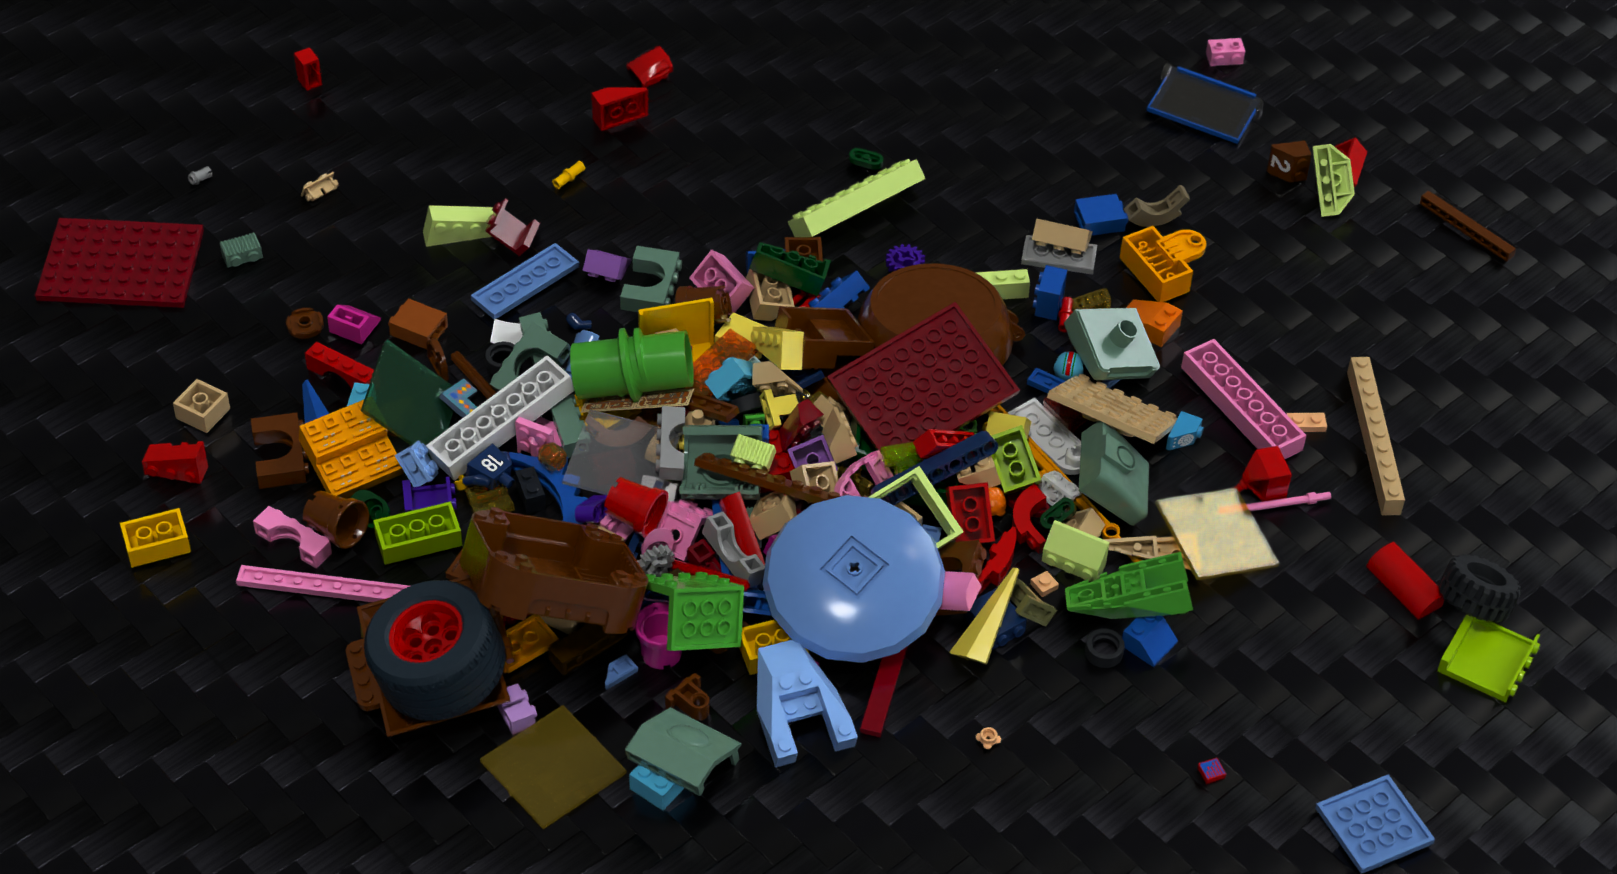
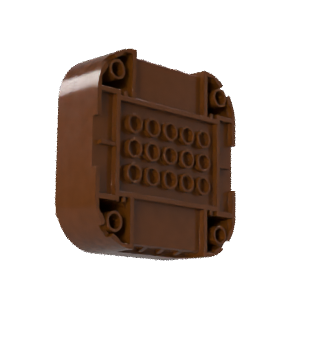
(553, 570)

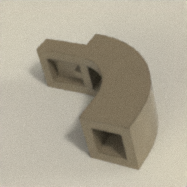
(1159, 212)

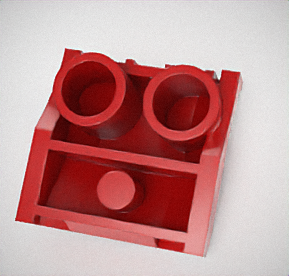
(651, 66)

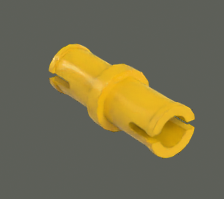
(568, 175)

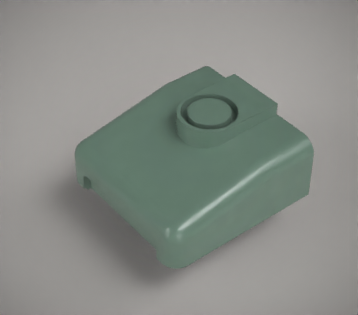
(1112, 343)
(1114, 473)

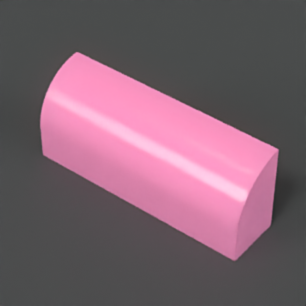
(959, 591)

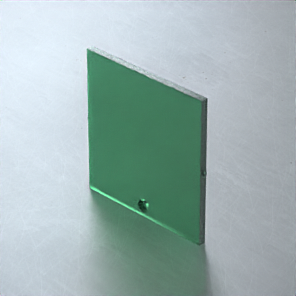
(406, 397)

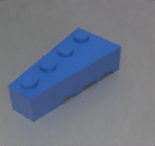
(841, 293)

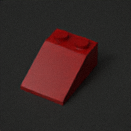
(618, 106)

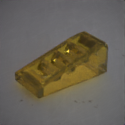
(1097, 300)

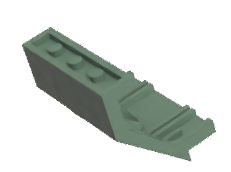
(717, 440)
(681, 749)

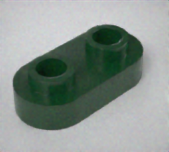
(866, 158)
(1058, 513)

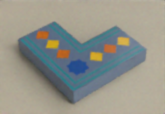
(458, 397)

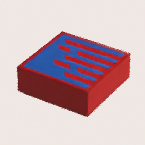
(1211, 770)

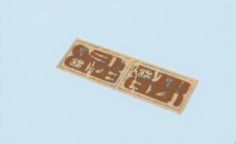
(651, 399)

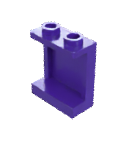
(427, 496)

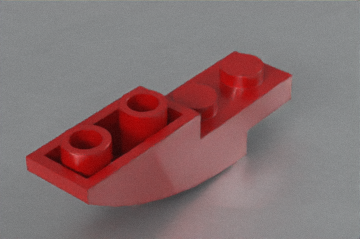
(1000, 560)

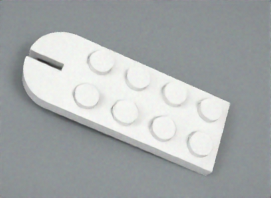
(1051, 436)

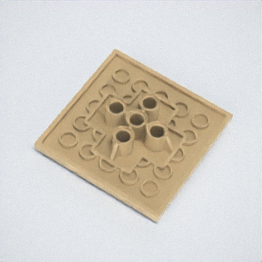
(1114, 408)

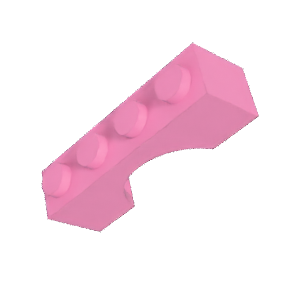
(275, 525)

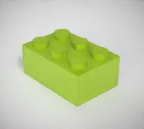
(1015, 461)

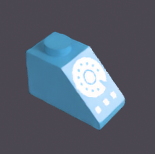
(1184, 431)

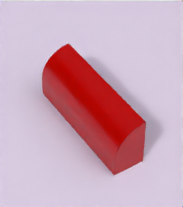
(735, 510)
(1406, 580)

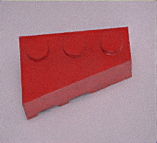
(176, 462)

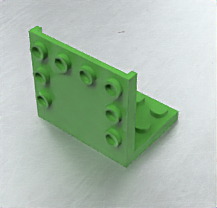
(702, 610)

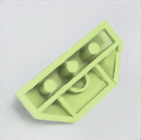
(1332, 179)

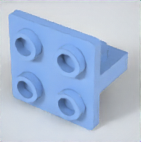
(417, 464)

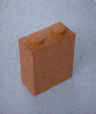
(417, 323)

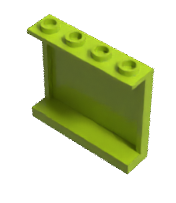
(1488, 657)

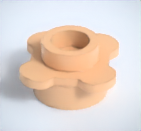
(988, 733)

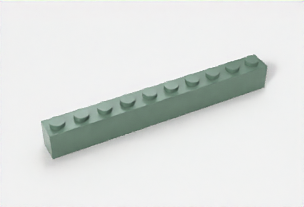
(564, 413)

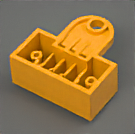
(1162, 261)

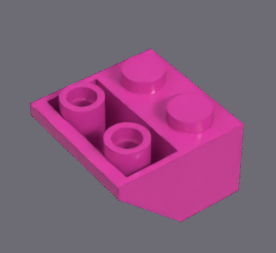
(352, 323)

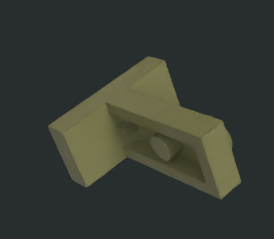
(1030, 605)

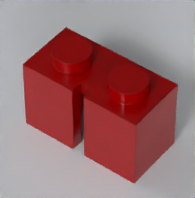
(308, 68)

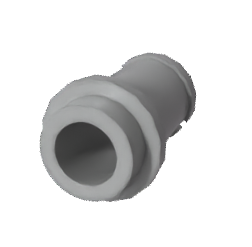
(196, 177)

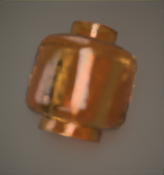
(552, 456)

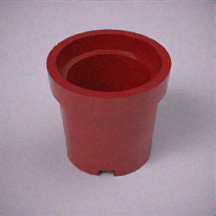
(636, 505)

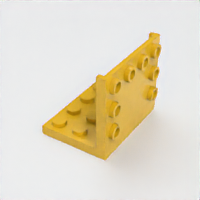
(692, 316)

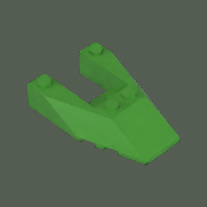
(1136, 590)

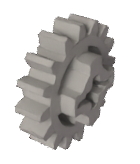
(657, 560)

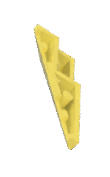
(981, 634)

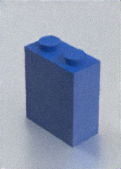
(1101, 214)

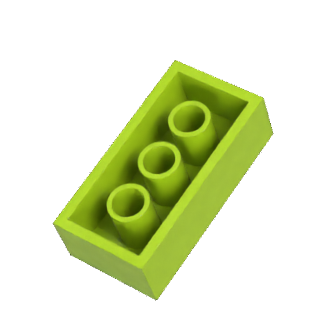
(417, 533)

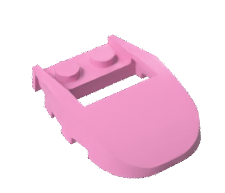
(875, 467)

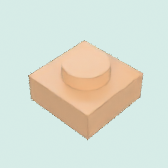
(1044, 583)

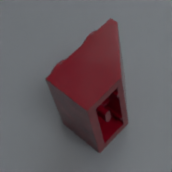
(800, 424)

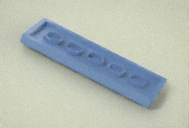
(524, 281)

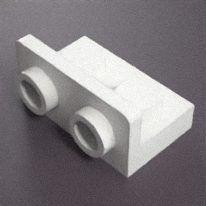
(1057, 487)

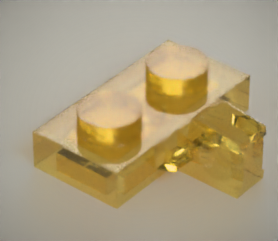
(862, 485)

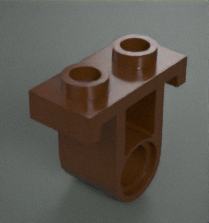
(689, 698)

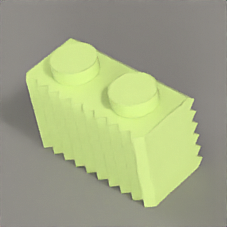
(753, 452)

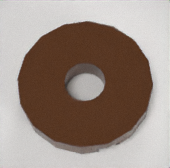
(305, 331)

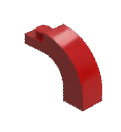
(1026, 505)

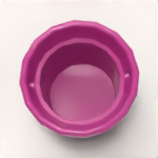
(652, 633)

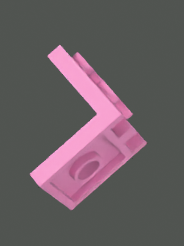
(533, 435)
(687, 519)

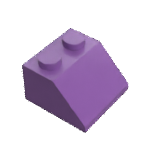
(605, 264)
(811, 452)

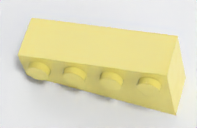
(780, 346)

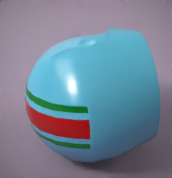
(1068, 365)

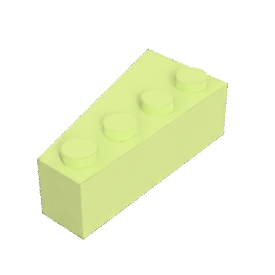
(455, 224)

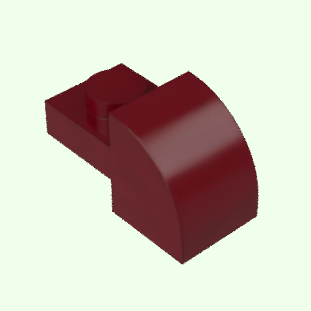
(703, 556)

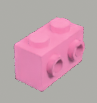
(1225, 52)

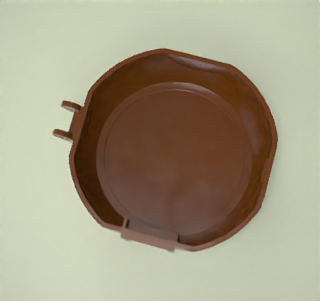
(923, 290)

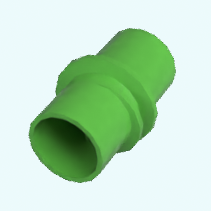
(632, 364)

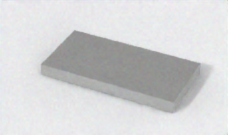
(1041, 256)

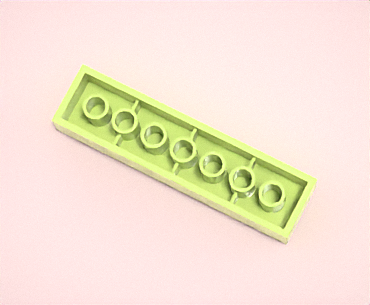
(856, 198)

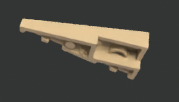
(1146, 547)

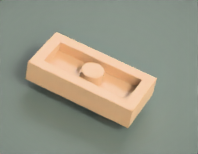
(1309, 421)

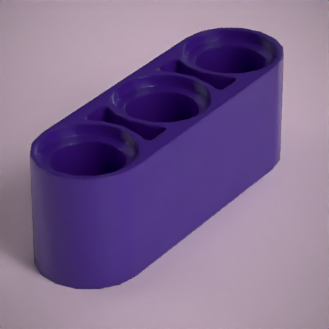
(591, 510)

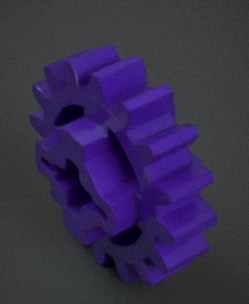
(903, 257)

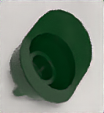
(376, 505)

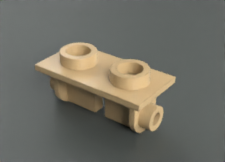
(313, 191)

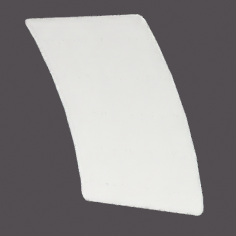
(505, 332)

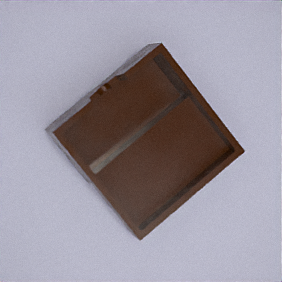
(826, 334)

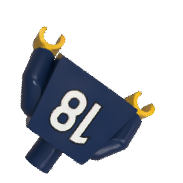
(488, 470)

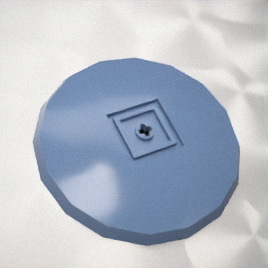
(854, 612)

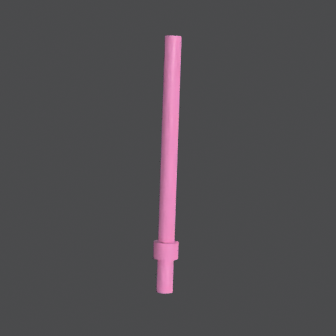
(1309, 498)

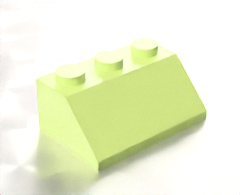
(1009, 283)
(1075, 551)

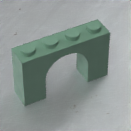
(656, 262)
(533, 342)

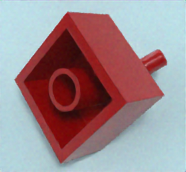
(1266, 475)

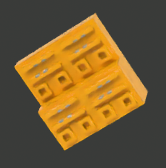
(349, 451)

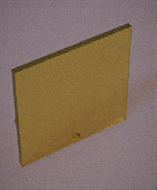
(1216, 533)
(553, 766)

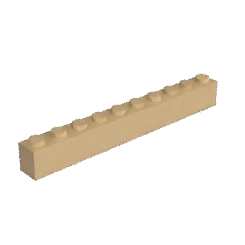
(1375, 436)

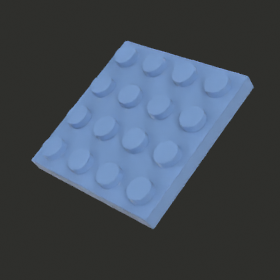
(1374, 823)

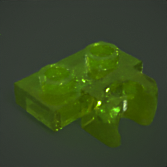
(900, 456)

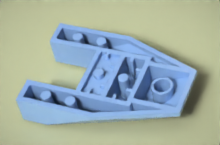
(795, 689)

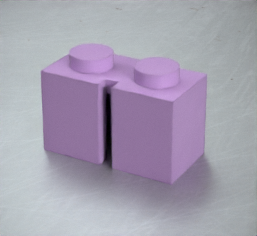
(517, 712)

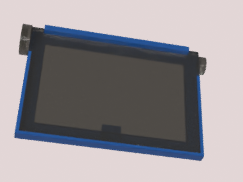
(1204, 103)

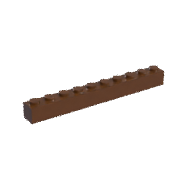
(1467, 226)

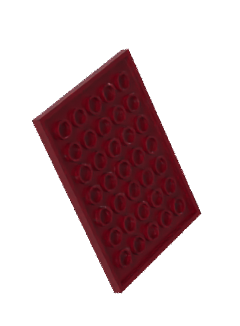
(120, 262)
(923, 380)

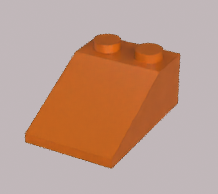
(1158, 318)

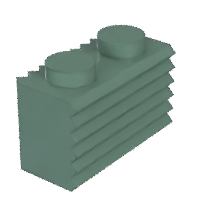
(241, 250)

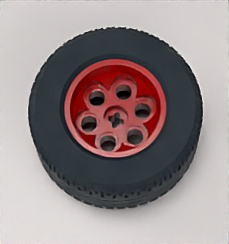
(434, 650)

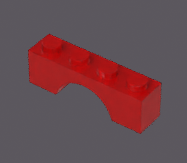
(323, 359)

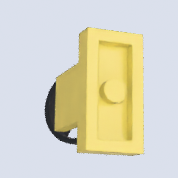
(778, 406)

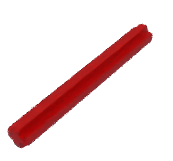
(692, 569)

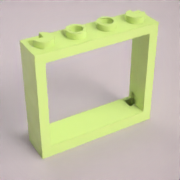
(932, 500)

